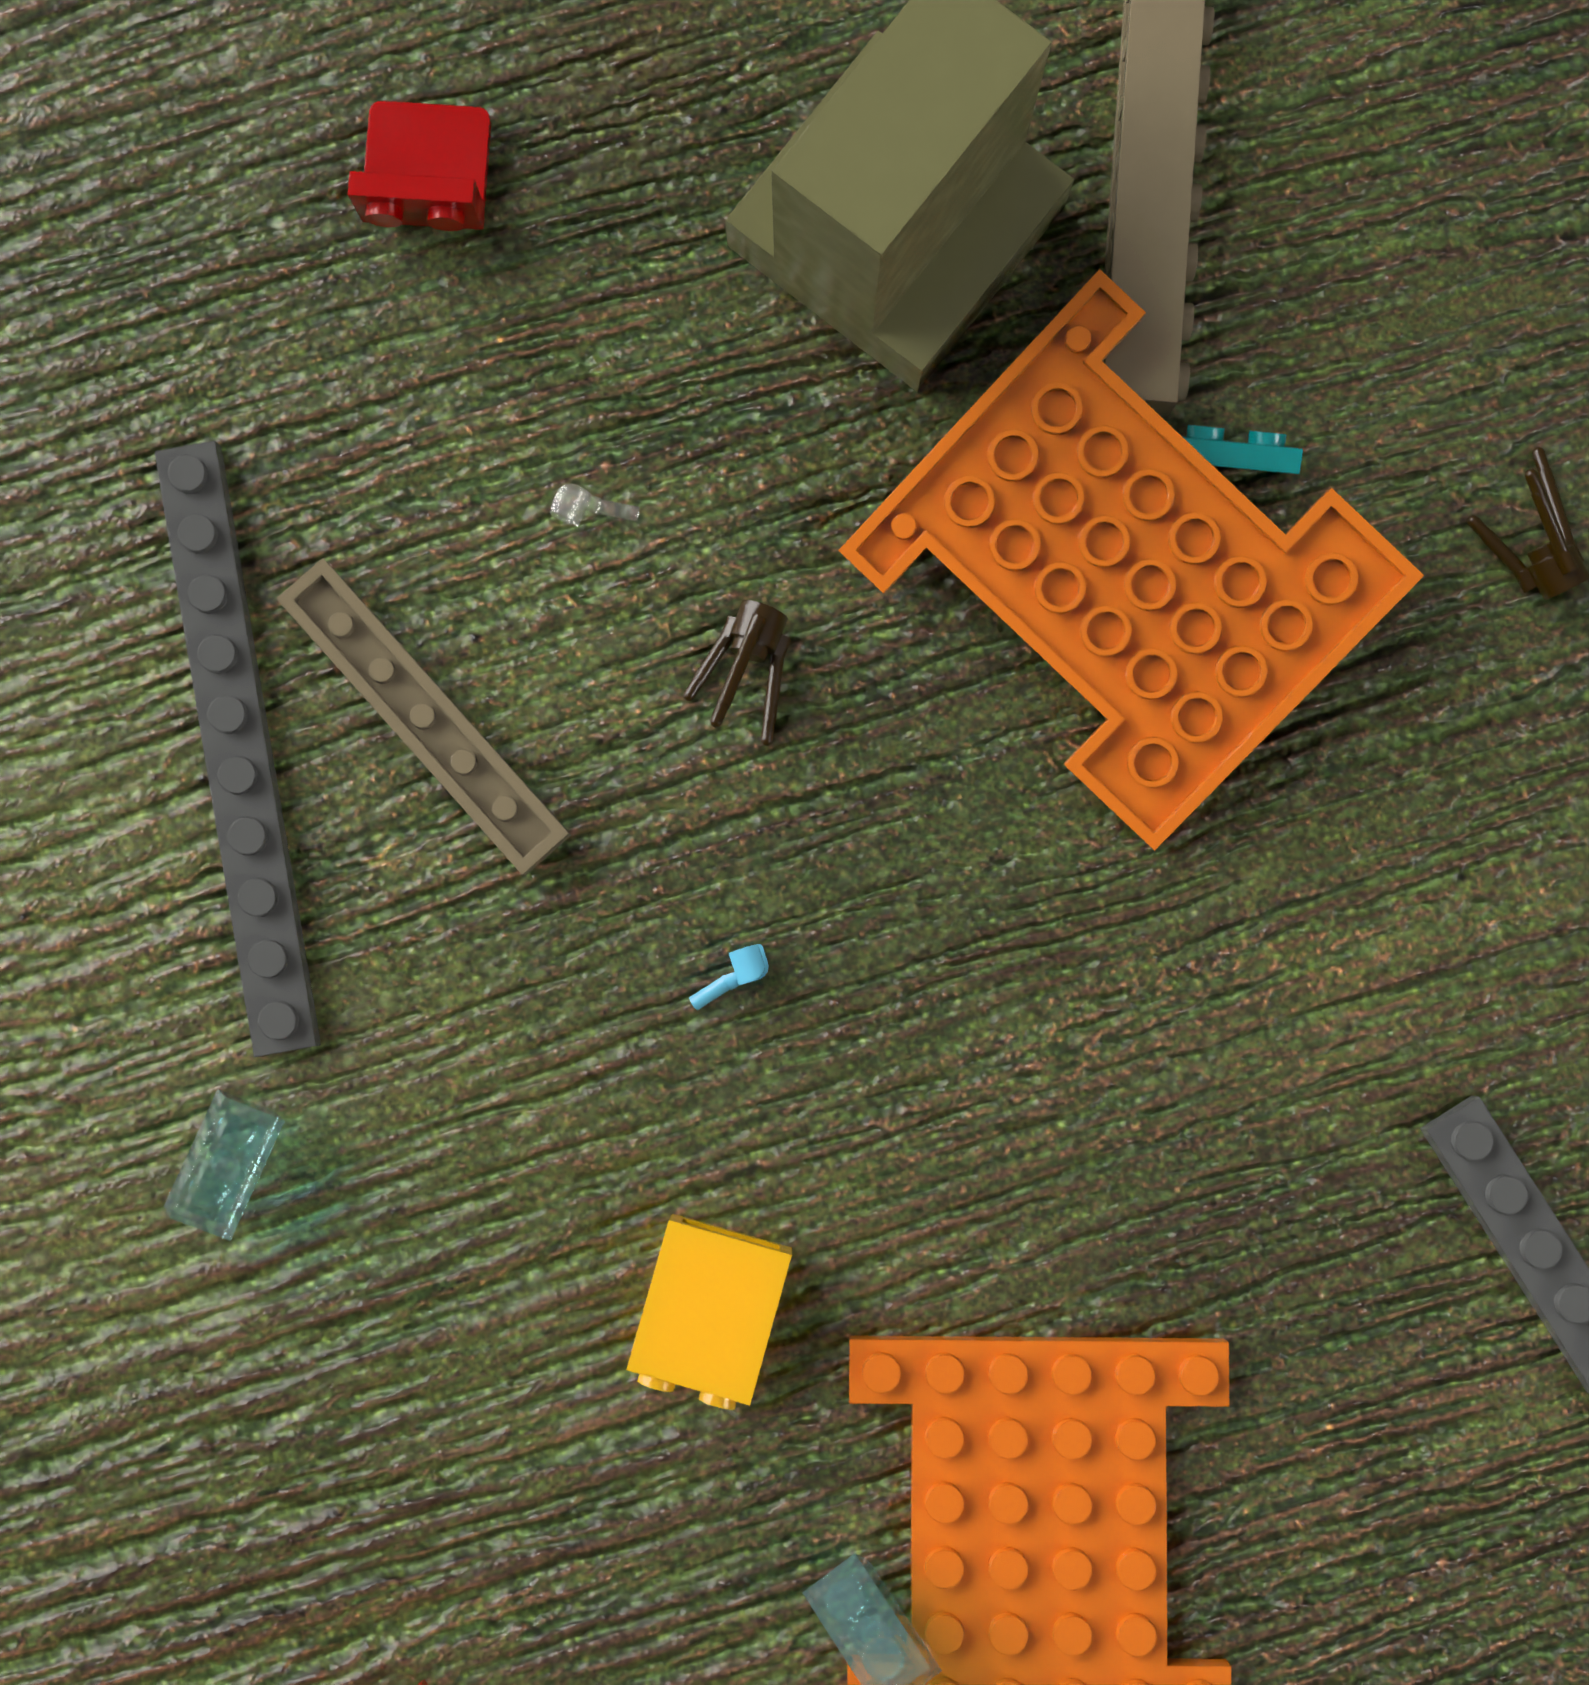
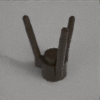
(1554, 565)
(754, 635)

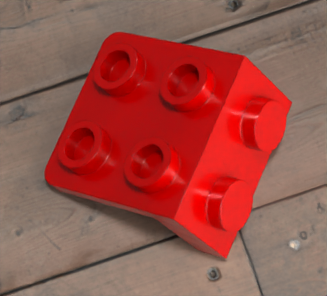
(424, 166)

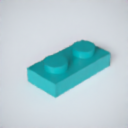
(1263, 451)

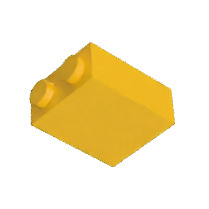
(709, 1312)

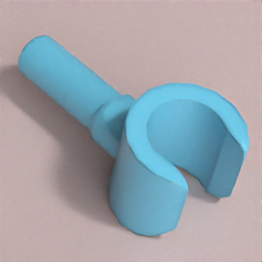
(748, 966)

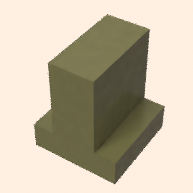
(911, 184)

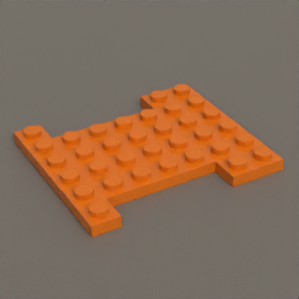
(1134, 566)
(1042, 1500)

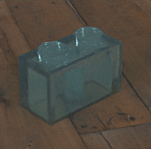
(223, 1165)
(870, 1626)

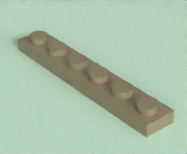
(423, 717)

